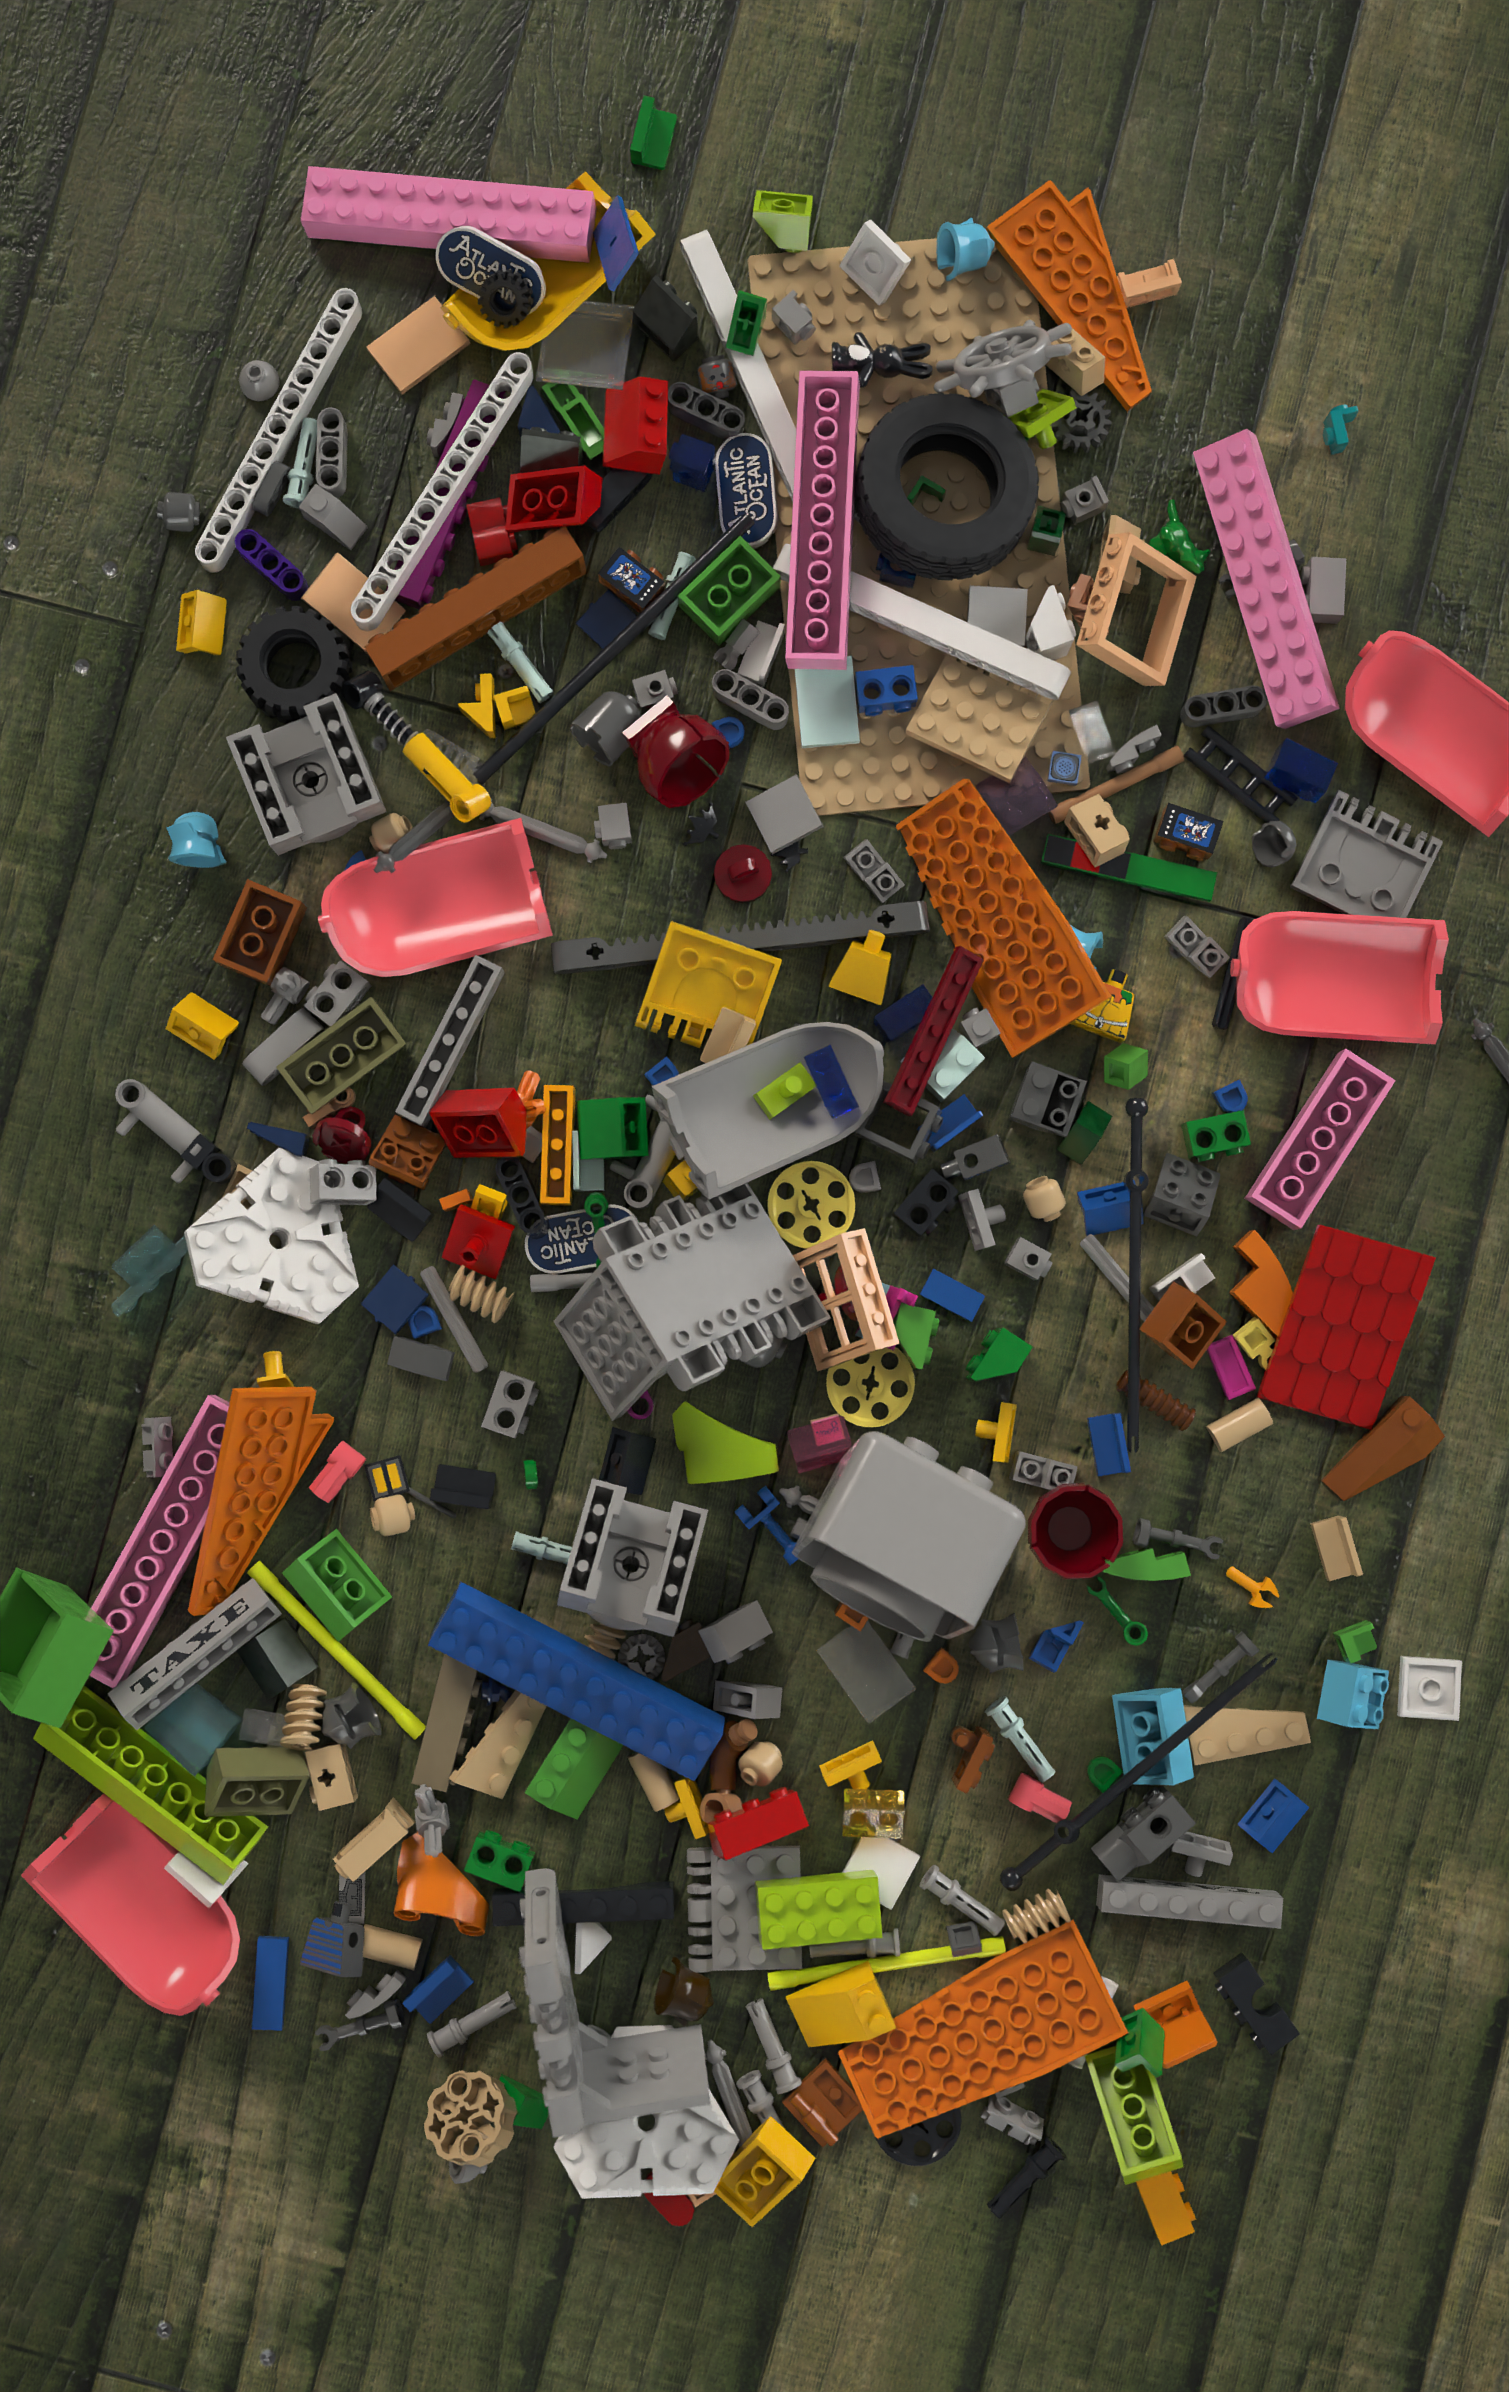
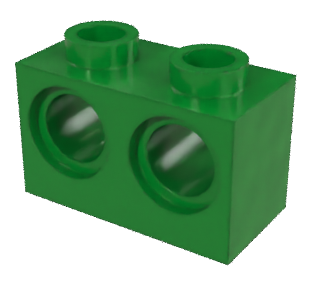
(1214, 1129)
(497, 1868)

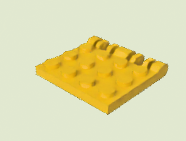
(699, 977)

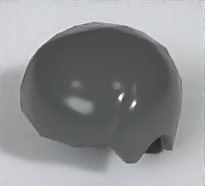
(1274, 844)

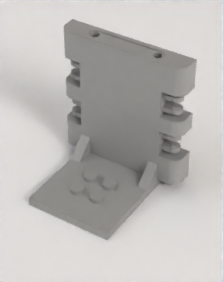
(682, 1293)
(584, 2072)

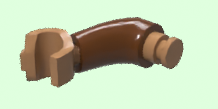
(724, 1768)

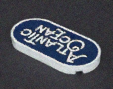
(470, 256)
(747, 486)
(569, 1240)

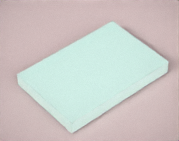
(827, 706)

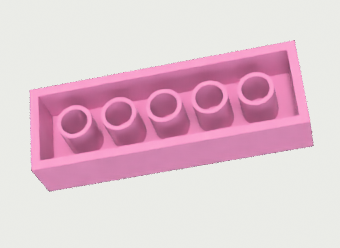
(1320, 1139)

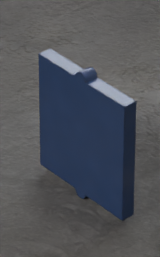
(605, 619)
(395, 1299)

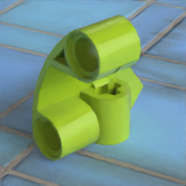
(718, 1451)

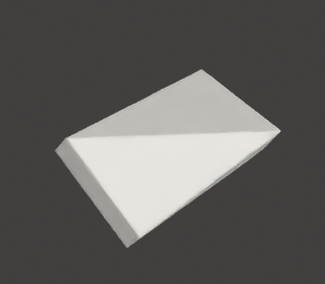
(590, 1941)

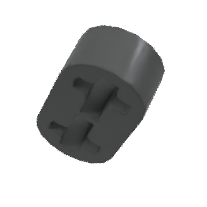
(271, 488)

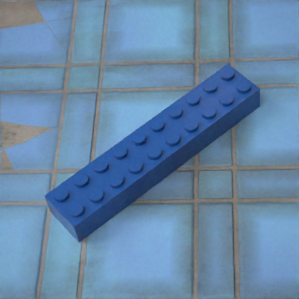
(577, 1681)

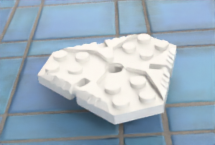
(234, 1252)
(683, 2148)

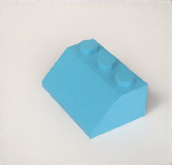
(1143, 1724)

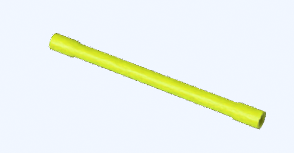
(271, 1584)
(794, 1977)

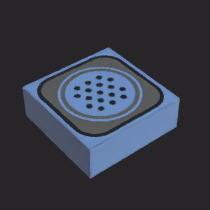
(1064, 768)

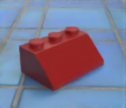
(636, 425)
(552, 498)
(481, 1122)
(756, 1823)

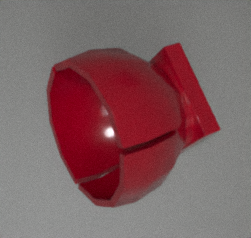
(669, 750)
(1075, 1531)

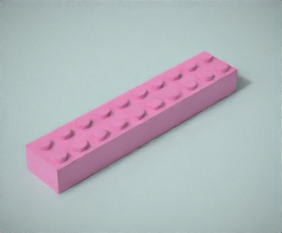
(423, 208)
(822, 520)
(1265, 579)
(160, 1546)

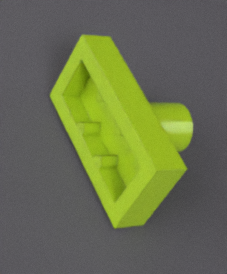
(784, 1090)

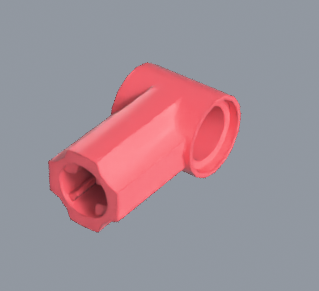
(341, 1466)
(1033, 1796)

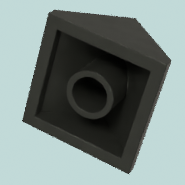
(277, 1658)

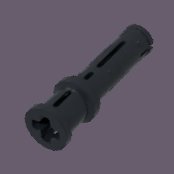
(1035, 2168)

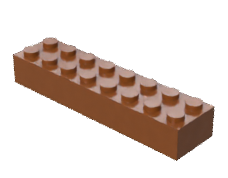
(476, 608)

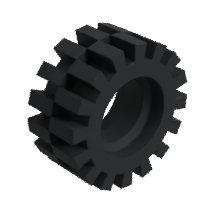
(493, 310)

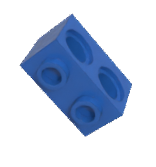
(884, 681)

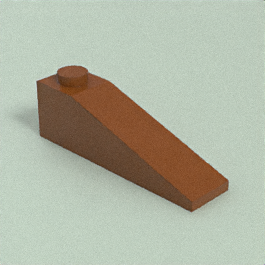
(1394, 1443)

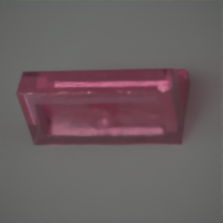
(819, 1443)

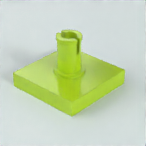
(1039, 417)

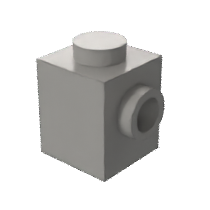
(652, 689)
(613, 825)
(979, 1027)
(1029, 1259)

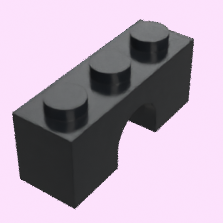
(1270, 2025)

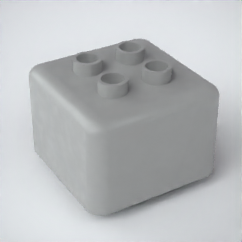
(909, 1538)

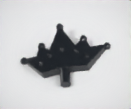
(702, 826)
(790, 855)

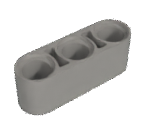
(327, 440)
(743, 687)
(281, 1044)

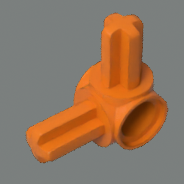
(526, 1092)

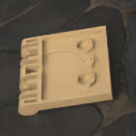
(978, 718)

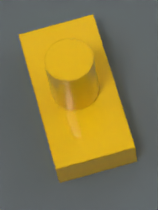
(999, 1431)
(851, 1766)
(688, 1806)

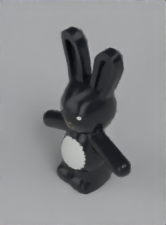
(885, 360)

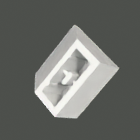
(1050, 631)

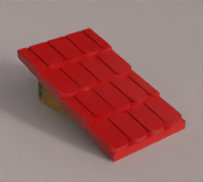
(1345, 1327)

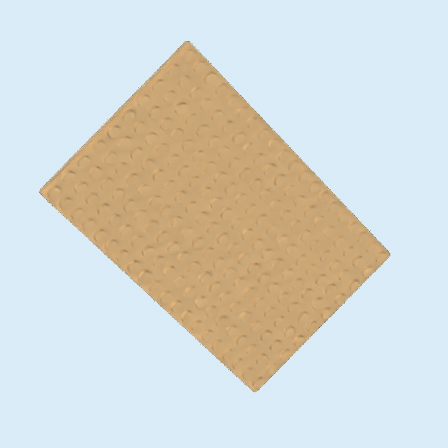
(887, 764)

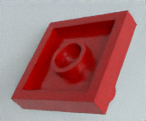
(478, 1241)

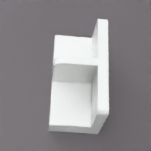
(1190, 1275)

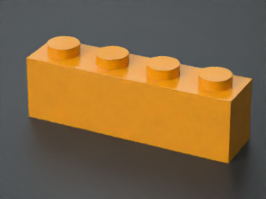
(557, 1145)
(1165, 2206)

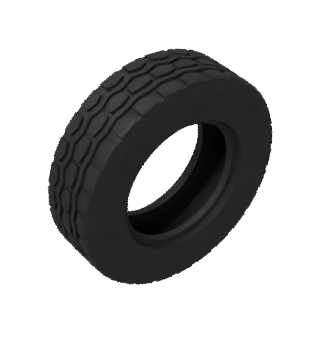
(958, 427)

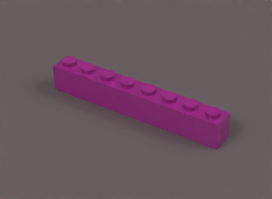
(419, 587)

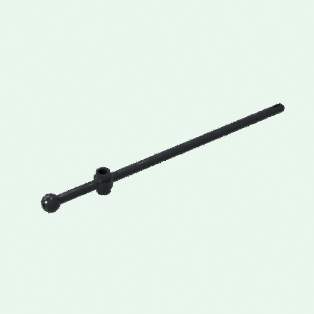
(1136, 1109)
(1013, 1877)

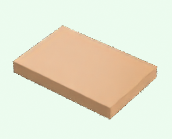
(417, 346)
(333, 595)

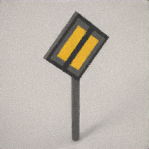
(389, 1479)

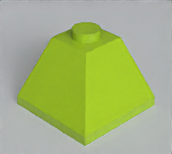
(784, 218)

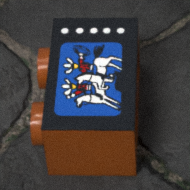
(631, 580)
(1187, 832)

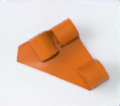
(437, 1889)

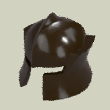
(683, 1995)

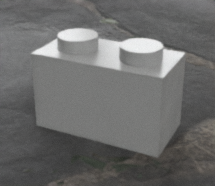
(1325, 588)
(735, 1632)

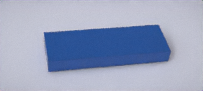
(270, 1983)

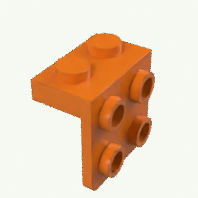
(1183, 2022)

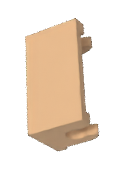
(1150, 284)

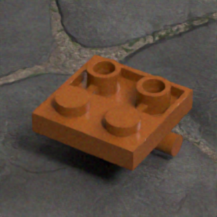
(407, 1152)
(977, 1748)
(823, 2103)

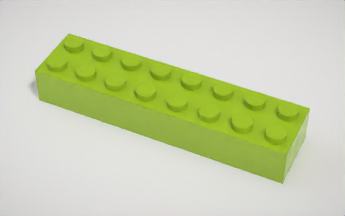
(149, 1785)

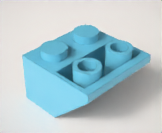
(1353, 1695)

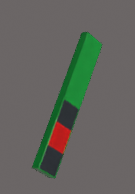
(1132, 869)

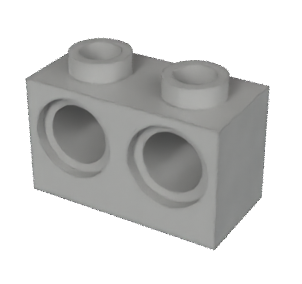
(344, 999)
(343, 1189)
(503, 1401)

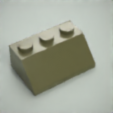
(254, 1781)

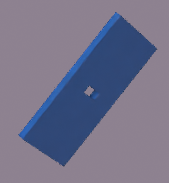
(615, 243)

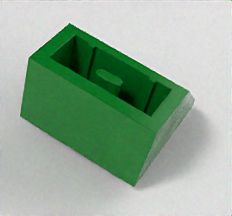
(612, 1128)
(1001, 1355)

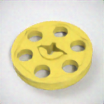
(815, 1191)
(882, 1394)

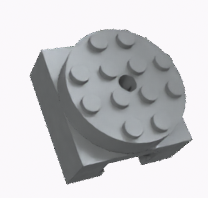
(284, 759)
(624, 1533)

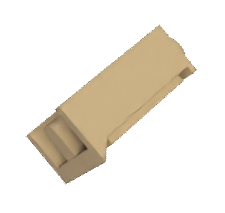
(373, 1841)

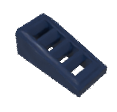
(289, 1140)

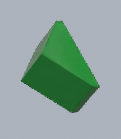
(746, 323)
(529, 2104)

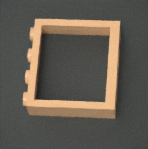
(1168, 619)

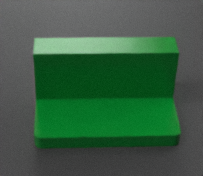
(652, 135)
(1142, 2044)

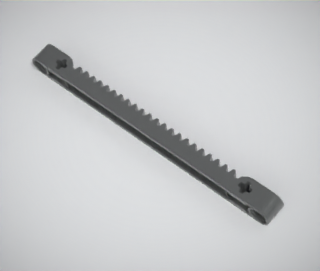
(906, 919)

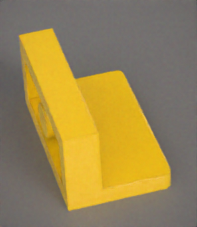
(201, 623)
(201, 1025)

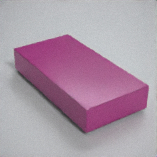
(1230, 1367)

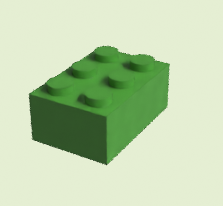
(729, 590)

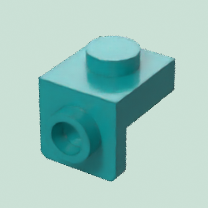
(1335, 431)

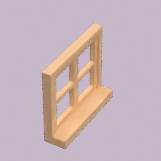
(863, 1290)

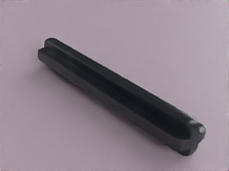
(1228, 990)

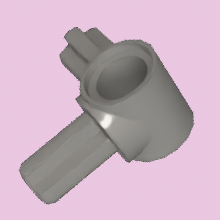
(287, 989)
(431, 1820)

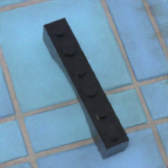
(619, 1903)

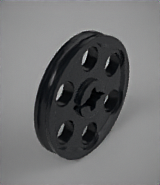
(939, 2144)

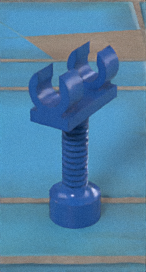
(765, 1517)

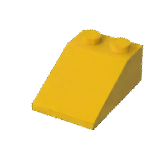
(842, 2008)
(763, 2171)

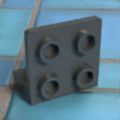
(1183, 1195)

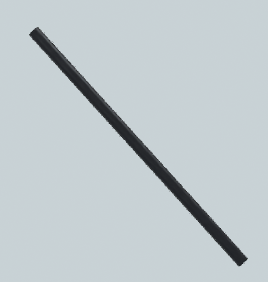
(613, 649)

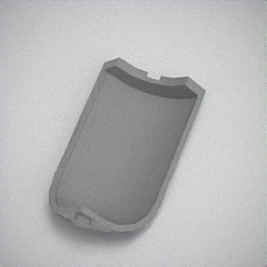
(725, 1129)

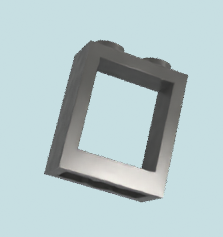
(920, 1145)

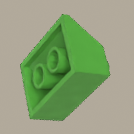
(336, 1584)
(573, 1769)

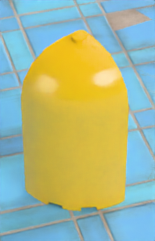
(566, 288)

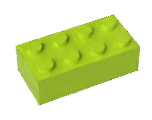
(818, 1909)
(1134, 2118)

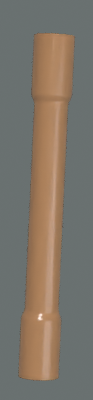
(1157, 764)

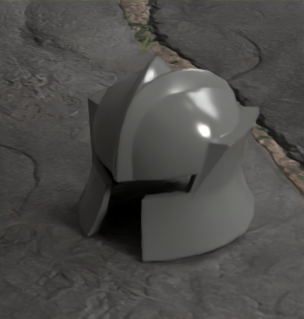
(997, 1644)
(350, 1717)

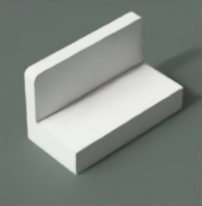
(761, 653)

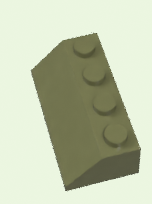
(341, 1055)

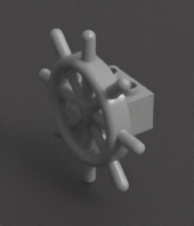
(1005, 365)

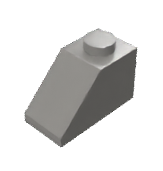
(332, 517)
(747, 1699)

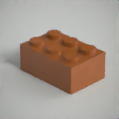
(260, 932)

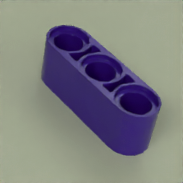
(264, 553)

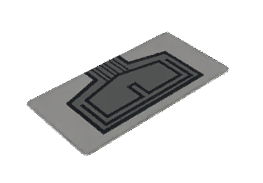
(354, 1894)

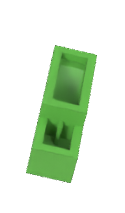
(576, 416)
(1143, 1565)

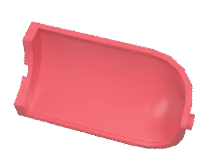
(1434, 725)
(438, 904)
(1342, 976)
(133, 1912)

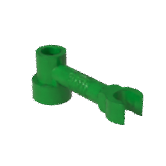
(597, 1216)
(1122, 1618)

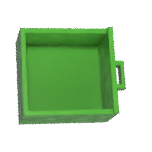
(46, 1647)

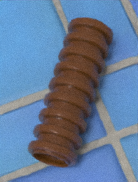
(1161, 1403)

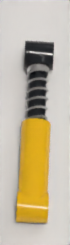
(465, 798)

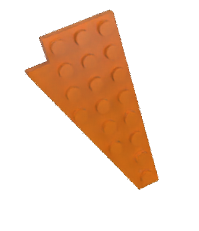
(1069, 269)
(259, 1463)

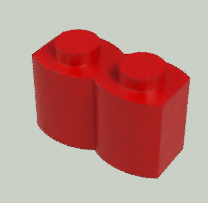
(489, 533)

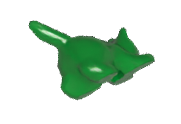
(1176, 543)

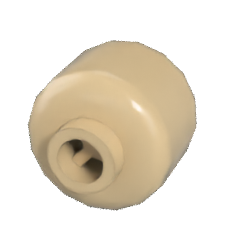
(388, 831)
(1044, 1198)
(392, 1515)
(760, 1763)

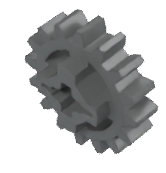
(1079, 432)

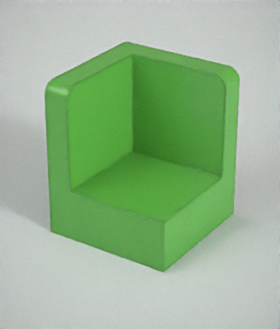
(1125, 1066)
(1355, 1641)

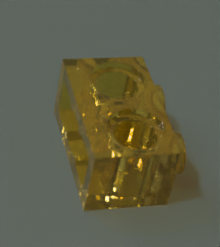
(873, 1813)

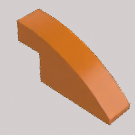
(1265, 1289)

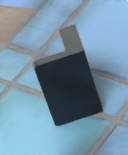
(400, 1210)
(627, 1460)
(463, 1486)

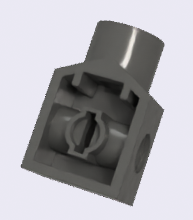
(1138, 1843)

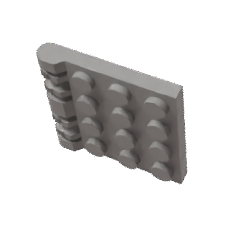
(1361, 866)
(734, 1909)

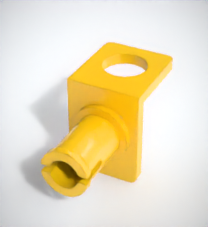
(274, 1372)

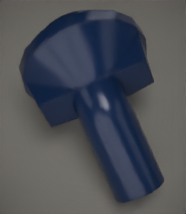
(493, 1690)

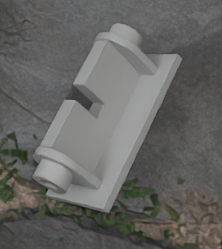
(159, 1433)
(1025, 2124)

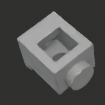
(793, 318)
(1081, 510)

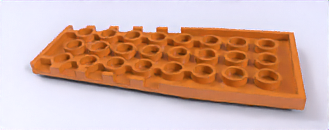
(998, 909)
(986, 2033)

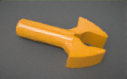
(1253, 1587)

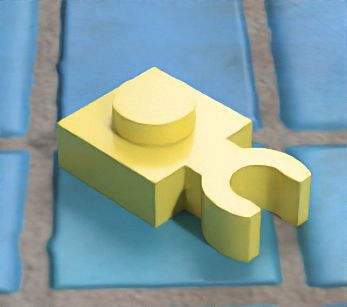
(1255, 1340)

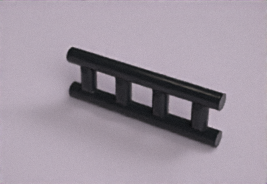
(1221, 777)

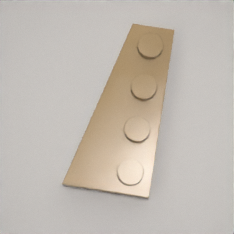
(1245, 1732)
(498, 1754)

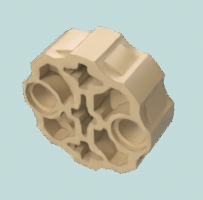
(468, 2124)

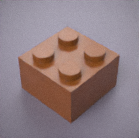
(1183, 1325)

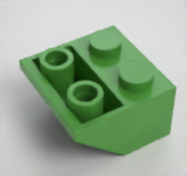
(914, 1329)

